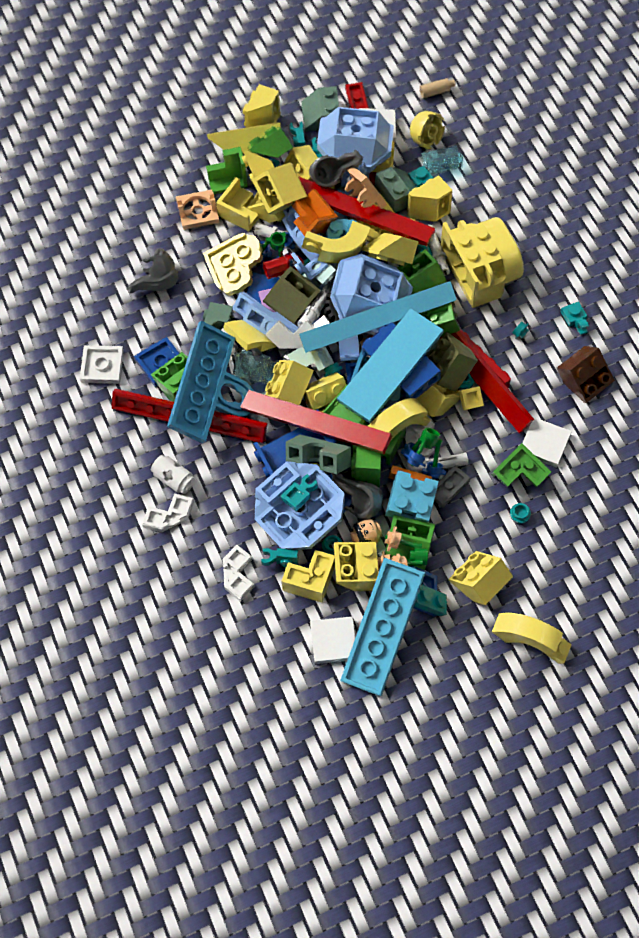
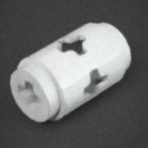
(172, 474)

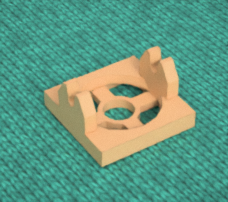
(364, 189)
(188, 223)

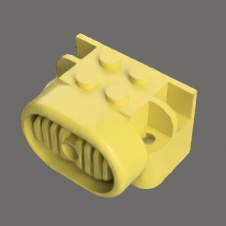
(482, 258)

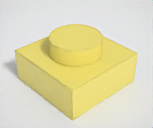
(471, 398)

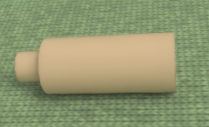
(436, 87)

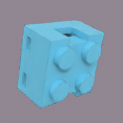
(411, 497)

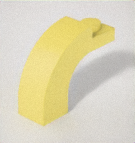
(337, 249)
(401, 416)
(533, 632)

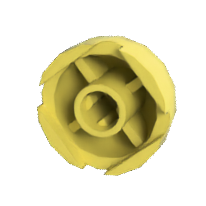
(427, 129)

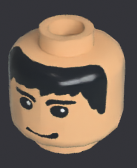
(366, 531)

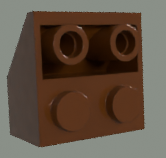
(586, 373)

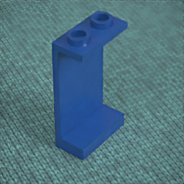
(422, 376)
(274, 453)

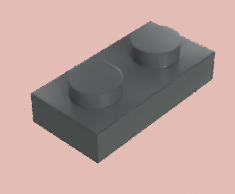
(450, 486)

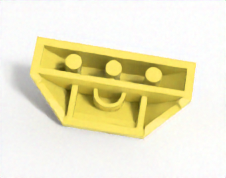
(239, 137)

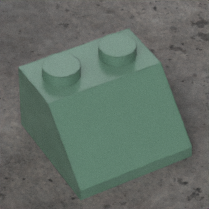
(318, 105)
(394, 187)

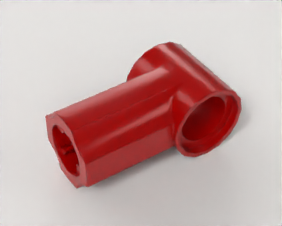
(278, 266)

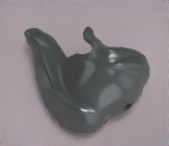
(329, 169)
(161, 273)
(365, 496)

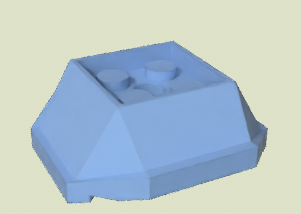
(356, 130)
(354, 281)
(293, 528)

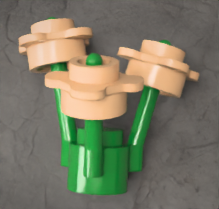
(417, 556)

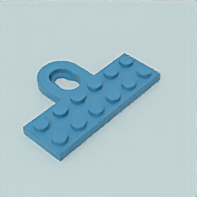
(202, 384)

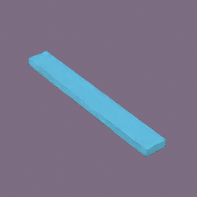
(377, 317)

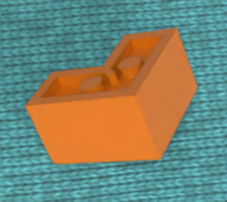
(313, 213)

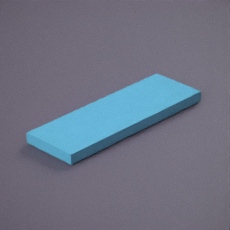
(390, 365)
(382, 626)

